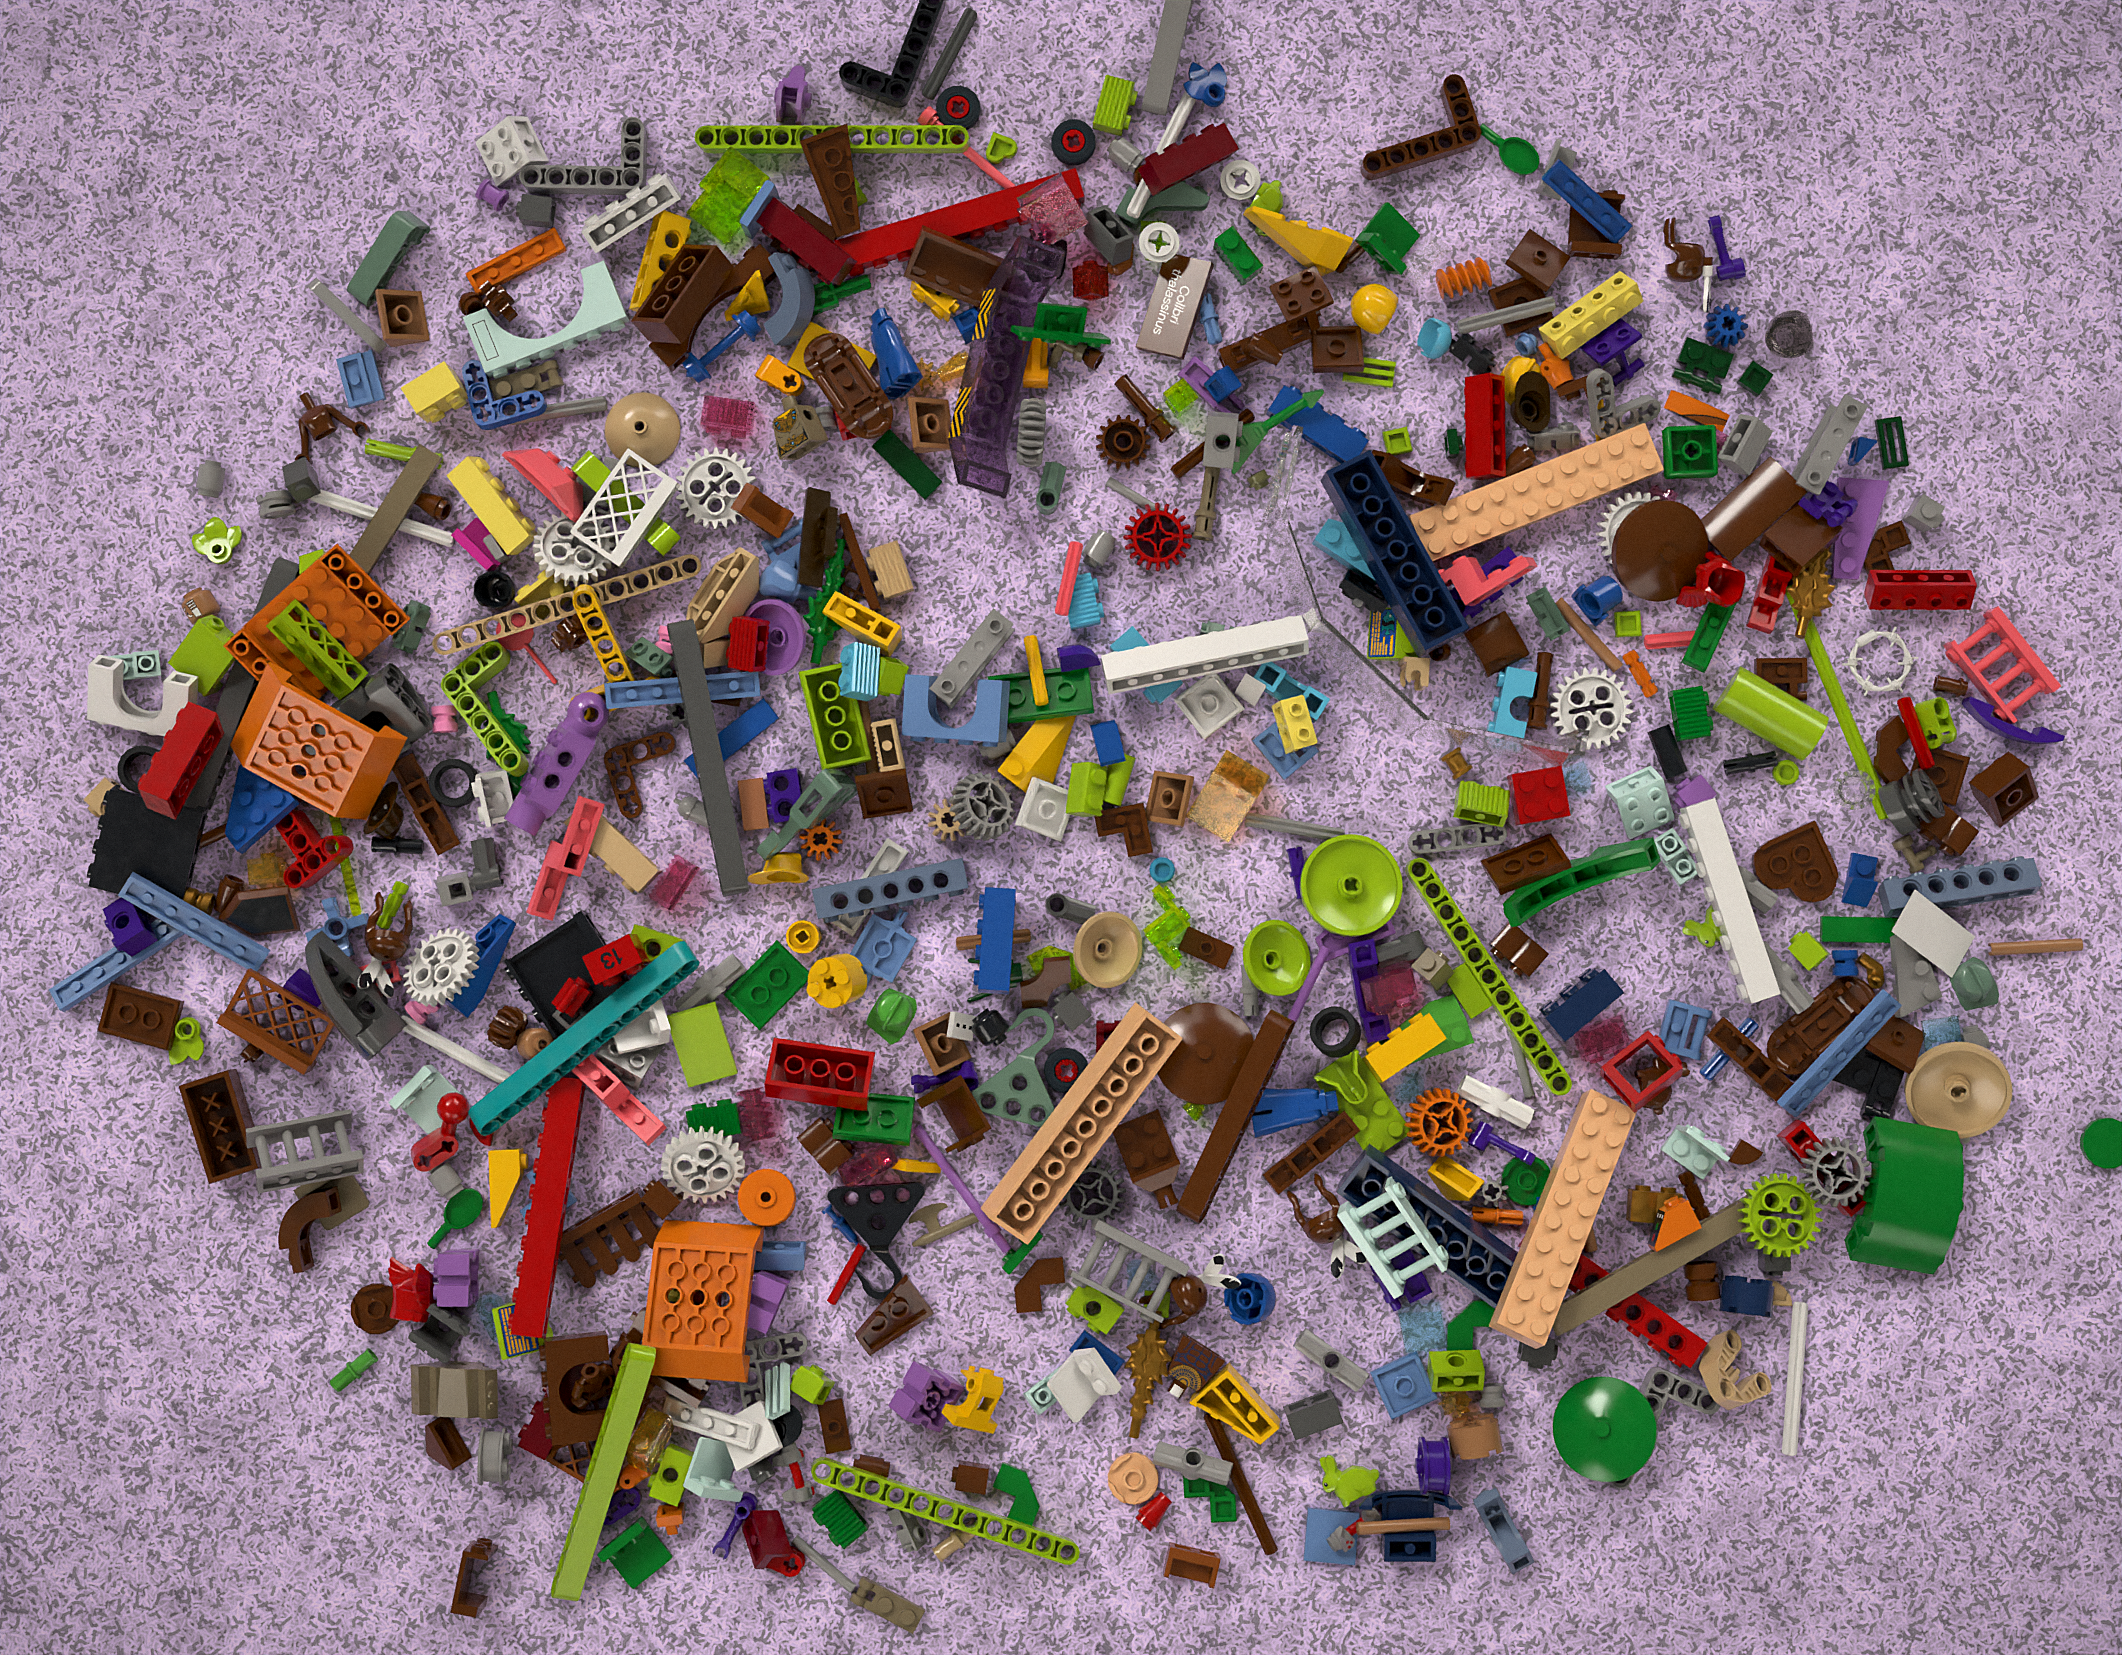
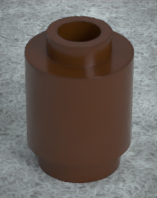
(873, 1464)

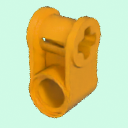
(778, 374)

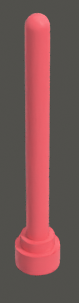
(930, 117)

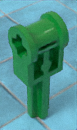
(828, 295)

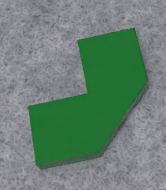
(1460, 1328)
(1017, 1483)
(1221, 1498)

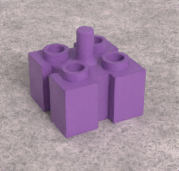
(457, 1278)
(766, 1298)
(925, 1396)

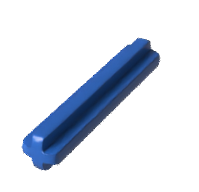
(1719, 1060)

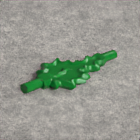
(821, 626)
(515, 731)

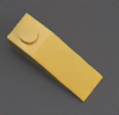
(864, 623)
(505, 1175)

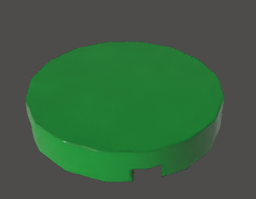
(2103, 1143)
(1517, 1176)

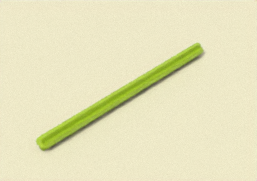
(1840, 707)

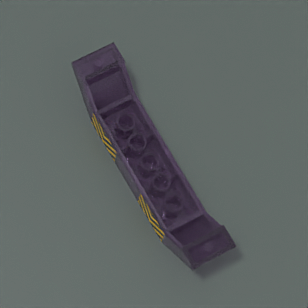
(998, 365)

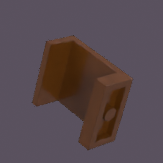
(1586, 240)
(960, 1111)
(464, 1602)

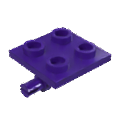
(1612, 344)

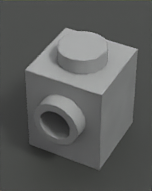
(1924, 513)

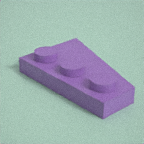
(1339, 944)

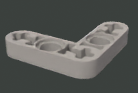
(1611, 413)
(759, 1356)

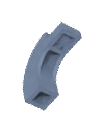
(796, 303)
(1502, 1530)

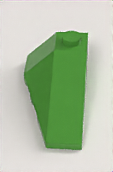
(1450, 1020)

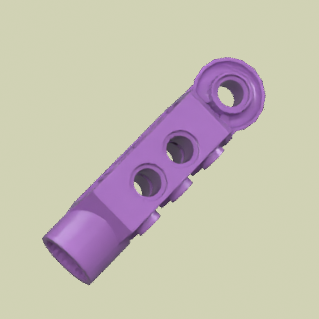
(576, 739)

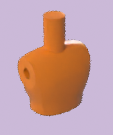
(1554, 369)
(630, 1477)

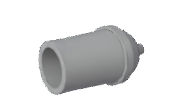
(692, 810)

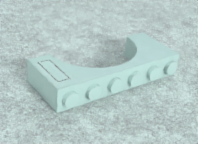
(598, 312)

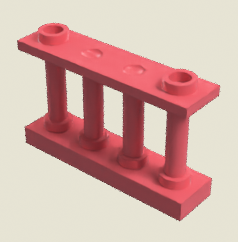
(2012, 642)

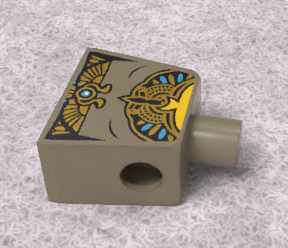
(797, 430)

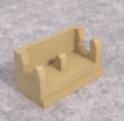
(1414, 669)

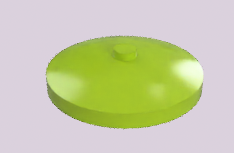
(1351, 885)

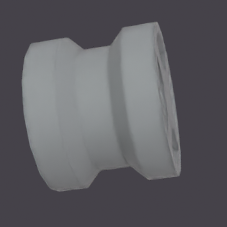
(826, 417)
(1492, 1395)

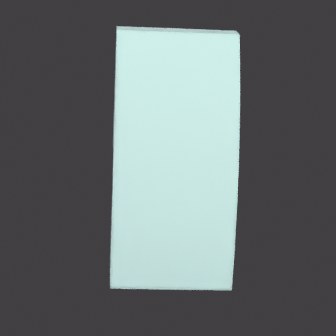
(140, 665)
(1675, 857)
(1040, 1395)

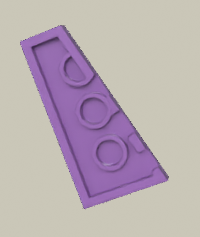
(1858, 529)

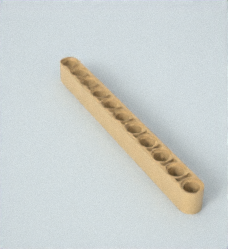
(556, 610)

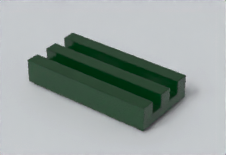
(1882, 443)

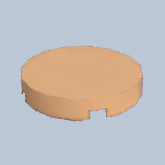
(1133, 1478)

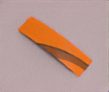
(1696, 410)

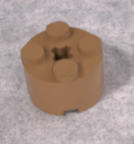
(1474, 1436)

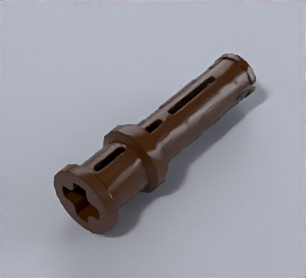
(1153, 417)
(1539, 703)

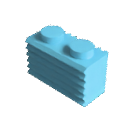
(1084, 609)
(860, 671)

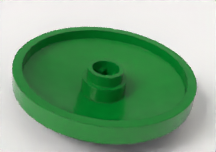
(1605, 1429)

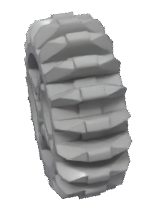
(1031, 432)
(975, 811)
(1837, 1162)

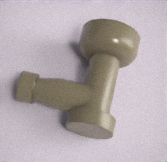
(1059, 347)
(1914, 860)

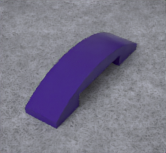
(1982, 714)
(1363, 966)

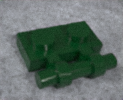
(1703, 358)

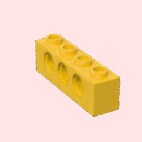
(663, 224)

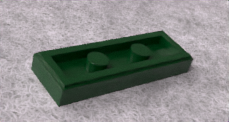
(907, 464)

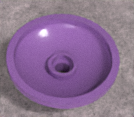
(784, 619)

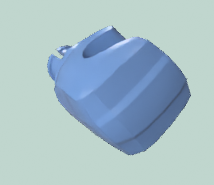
(780, 580)

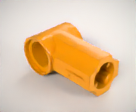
(1036, 366)

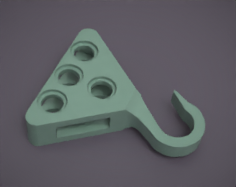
(836, 791)
(1024, 1065)

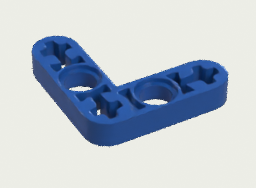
(496, 408)

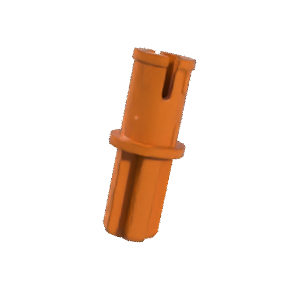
(1497, 1216)

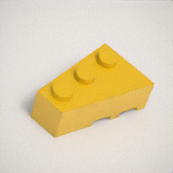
(1403, 1047)
(1236, 1403)

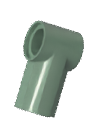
(1050, 486)

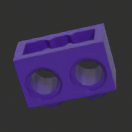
(777, 797)

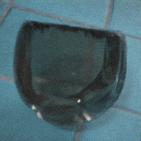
(1793, 332)

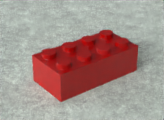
(180, 760)
(820, 1074)

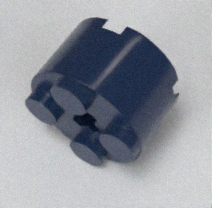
(1747, 1298)

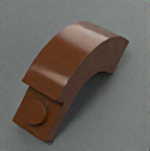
(1412, 482)
(297, 1223)

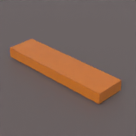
(517, 260)

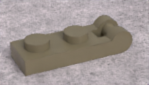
(527, 381)
(888, 1605)

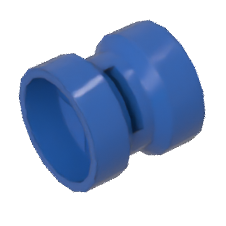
(1845, 963)

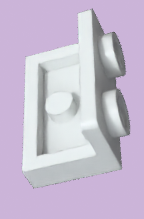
(494, 795)

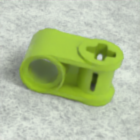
(1935, 720)

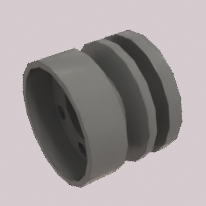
(1906, 804)

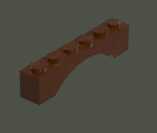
(754, 259)

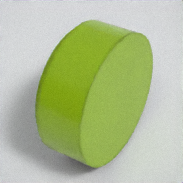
(1786, 772)

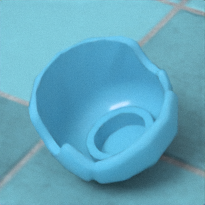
(1434, 338)

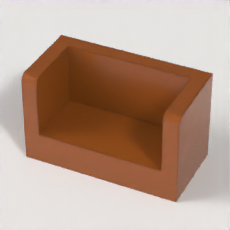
(762, 510)
(1191, 1563)

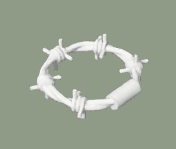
(1867, 638)

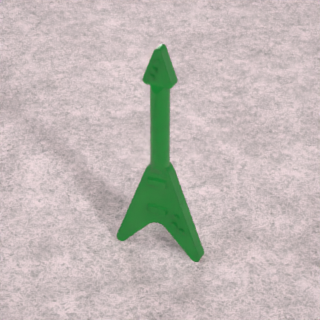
(1255, 432)

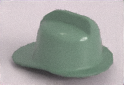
(1974, 985)

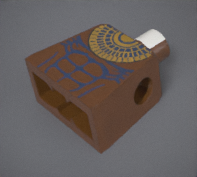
(1191, 1365)

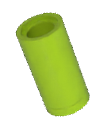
(1117, 780)

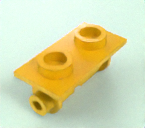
(940, 305)

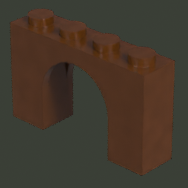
(560, 1355)

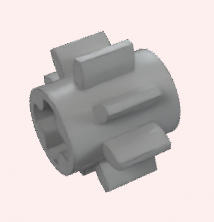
(1496, 1184)

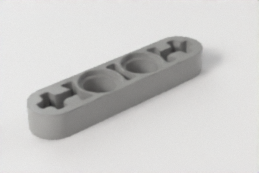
(347, 315)
(1456, 838)

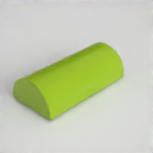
(1771, 714)
(834, 719)

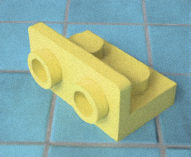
(541, 590)
(1294, 724)

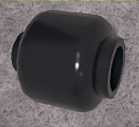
(990, 1027)

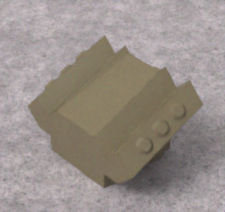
(454, 1390)

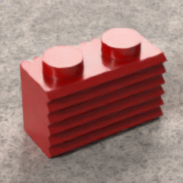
(748, 643)

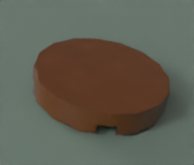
(372, 1308)

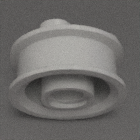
(492, 1456)

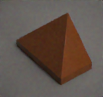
(445, 1443)

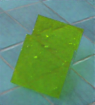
(727, 195)
(1167, 926)

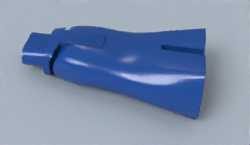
(896, 365)
(1291, 1107)

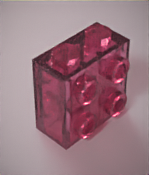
(1051, 210)

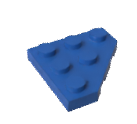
(255, 809)

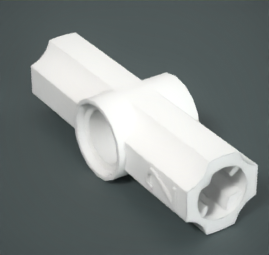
(1495, 1101)

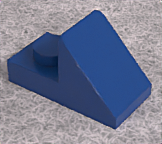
(1107, 743)
(1860, 880)

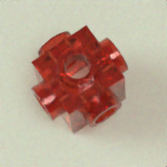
(1090, 281)

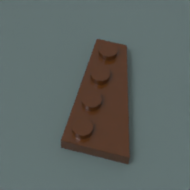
(833, 173)

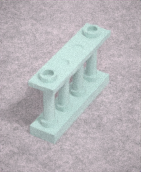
(1380, 1258)

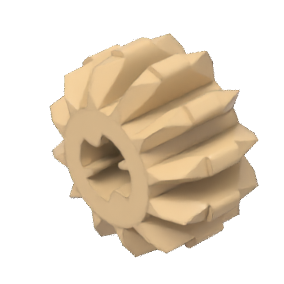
(944, 827)

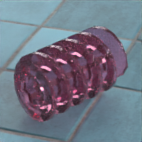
(755, 1114)

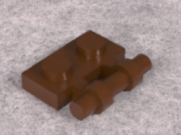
(1784, 671)

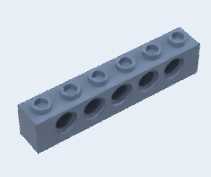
(952, 869)
(2022, 870)

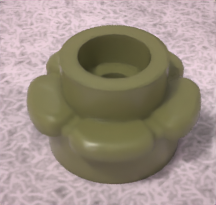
(1258, 480)

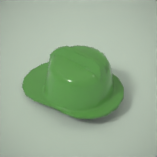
(892, 1015)

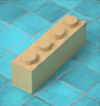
(622, 857)

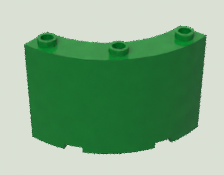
(1910, 1196)

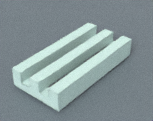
(777, 1391)

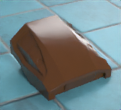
(1496, 643)

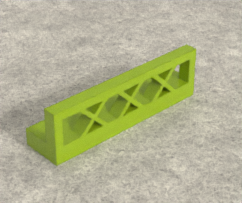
(315, 653)

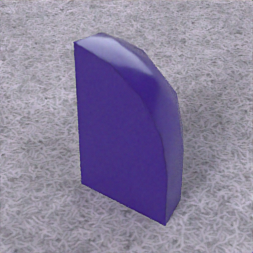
(1076, 657)
(302, 986)

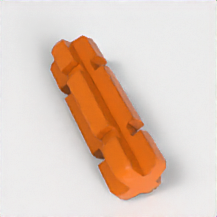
(1640, 673)

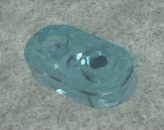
(487, 1316)

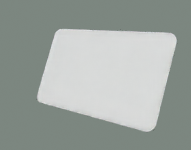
(1250, 689)

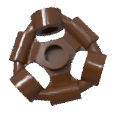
(592, 1383)

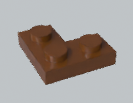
(1130, 821)

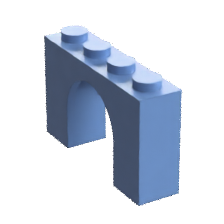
(986, 725)

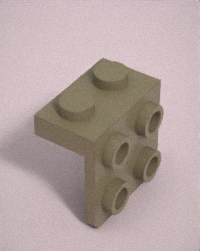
(351, 1198)

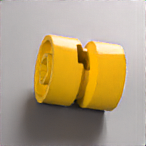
(803, 936)

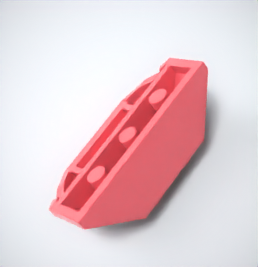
(550, 479)

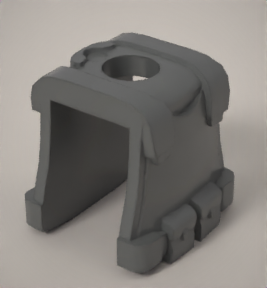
(436, 1341)

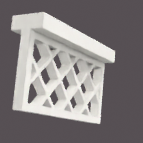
(645, 518)

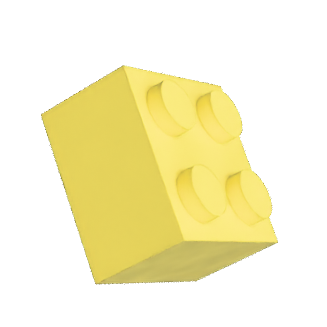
(435, 393)

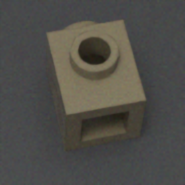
(1433, 968)

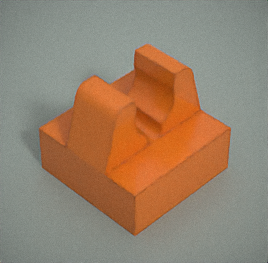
(670, 1517)

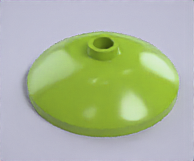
(1286, 953)

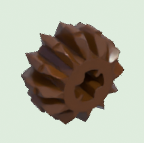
(507, 1027)

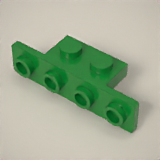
(1060, 323)

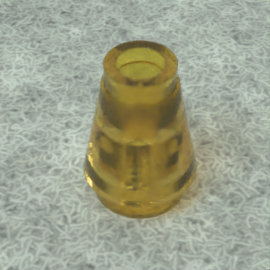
(953, 367)

